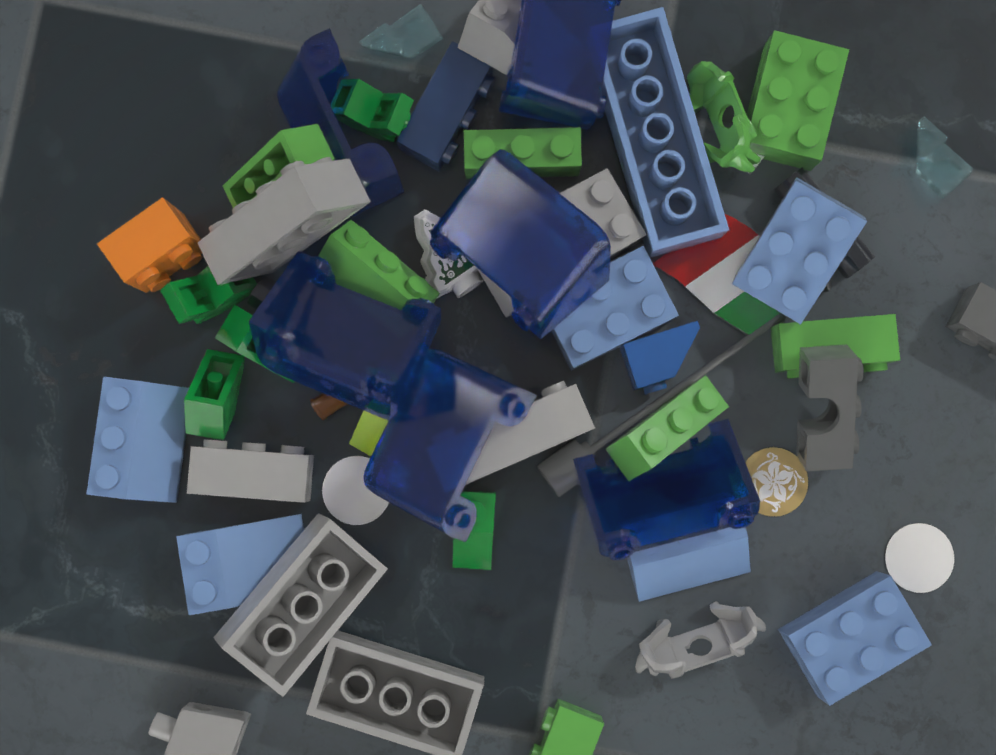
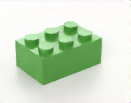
(795, 99)

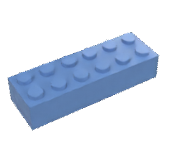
(659, 137)

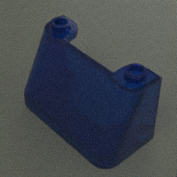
(559, 61)
(306, 100)
(525, 242)
(342, 338)
(438, 438)
(671, 502)

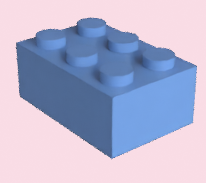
(799, 250)
(618, 312)
(854, 637)

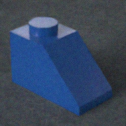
(657, 356)

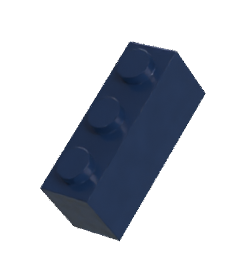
(446, 108)

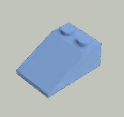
(229, 562)

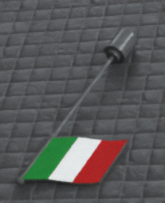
(708, 275)

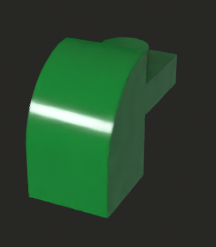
(371, 110)
(201, 297)

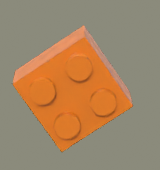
(152, 247)

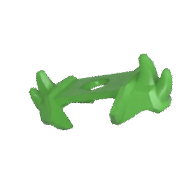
(715, 92)

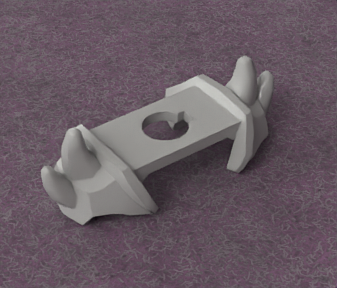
(728, 636)

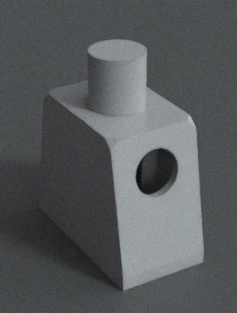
(201, 730)

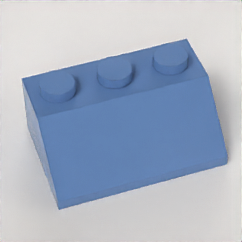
(138, 441)
(689, 562)

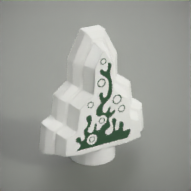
(441, 273)

